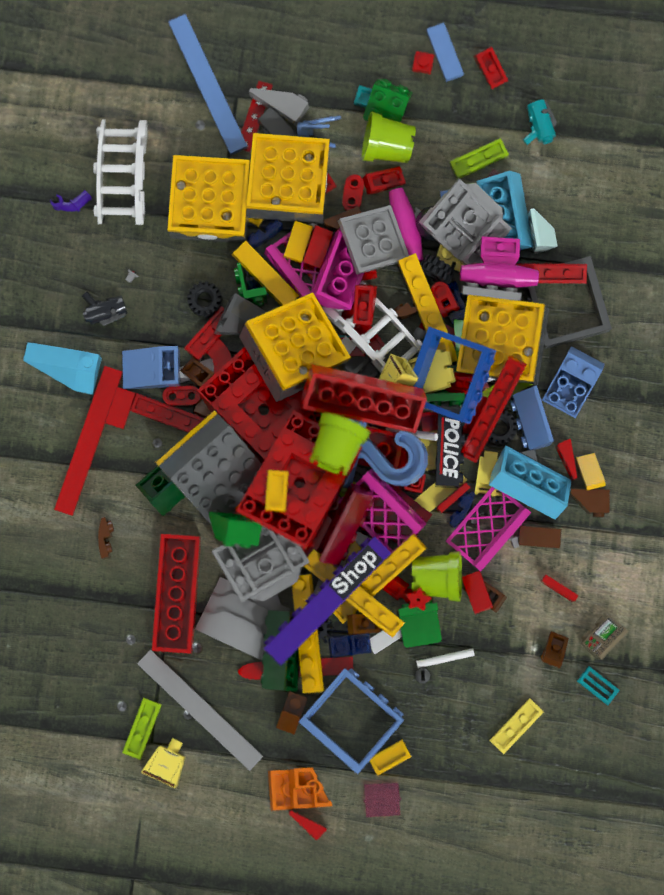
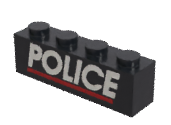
(448, 451)

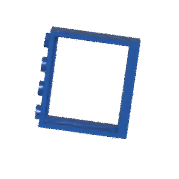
(479, 378)

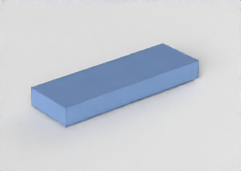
(444, 52)

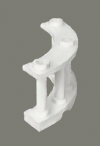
(136, 169)
(362, 341)

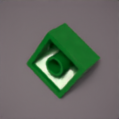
(235, 529)

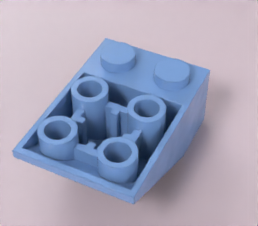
(151, 367)
(573, 382)

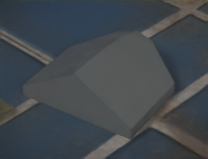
(361, 366)

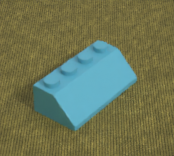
(508, 192)
(530, 482)

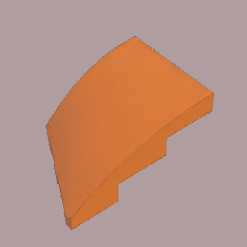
(296, 790)

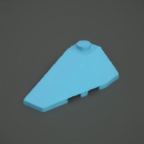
(69, 366)

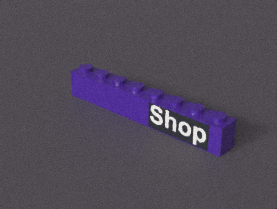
(329, 598)

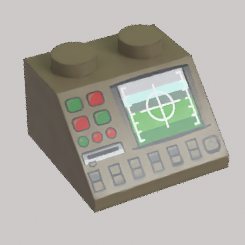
(603, 637)

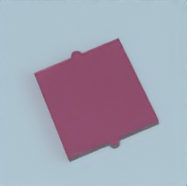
(382, 799)

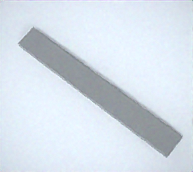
(200, 710)

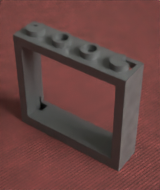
(598, 303)

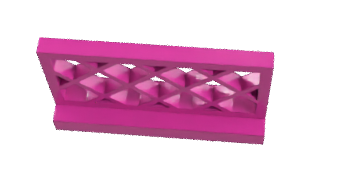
(286, 271)
(396, 505)
(501, 537)

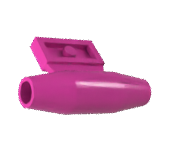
(406, 221)
(499, 265)

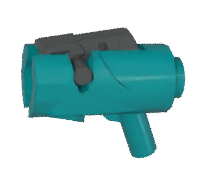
(542, 121)

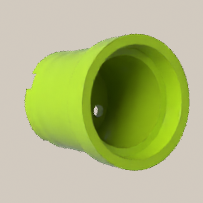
(387, 140)
(338, 443)
(439, 575)

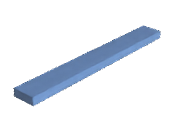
(208, 84)

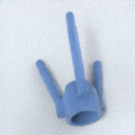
(305, 128)

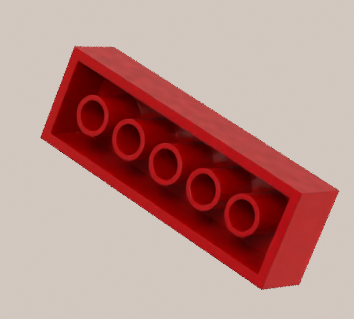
(363, 398)
(176, 593)

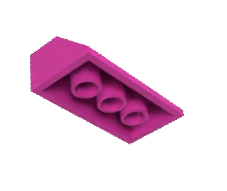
(337, 276)

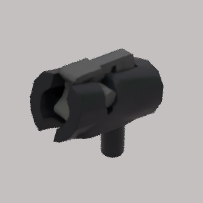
(105, 311)

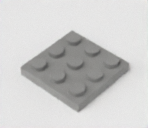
(373, 239)
(491, 291)

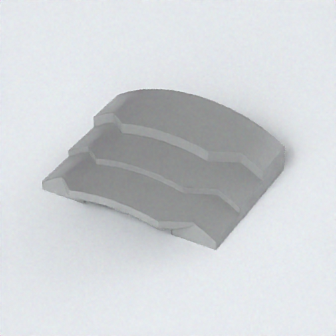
(462, 219)
(261, 569)
(236, 621)

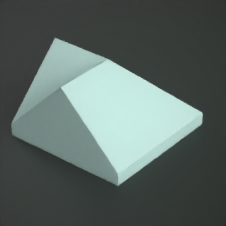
(541, 232)

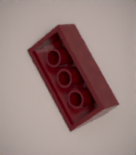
(392, 516)
(344, 525)

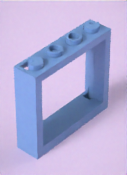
(331, 744)

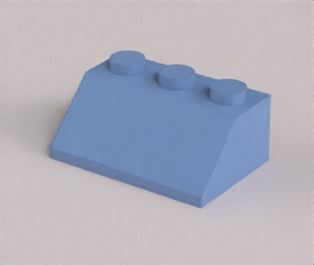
(531, 419)

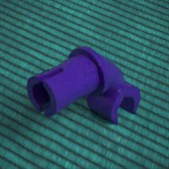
(72, 205)

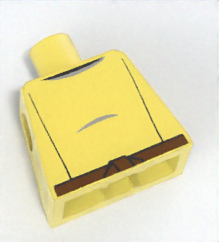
(398, 371)
(166, 764)

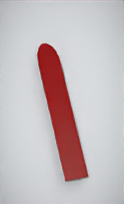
(329, 666)

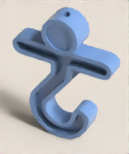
(398, 477)

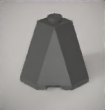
(236, 314)

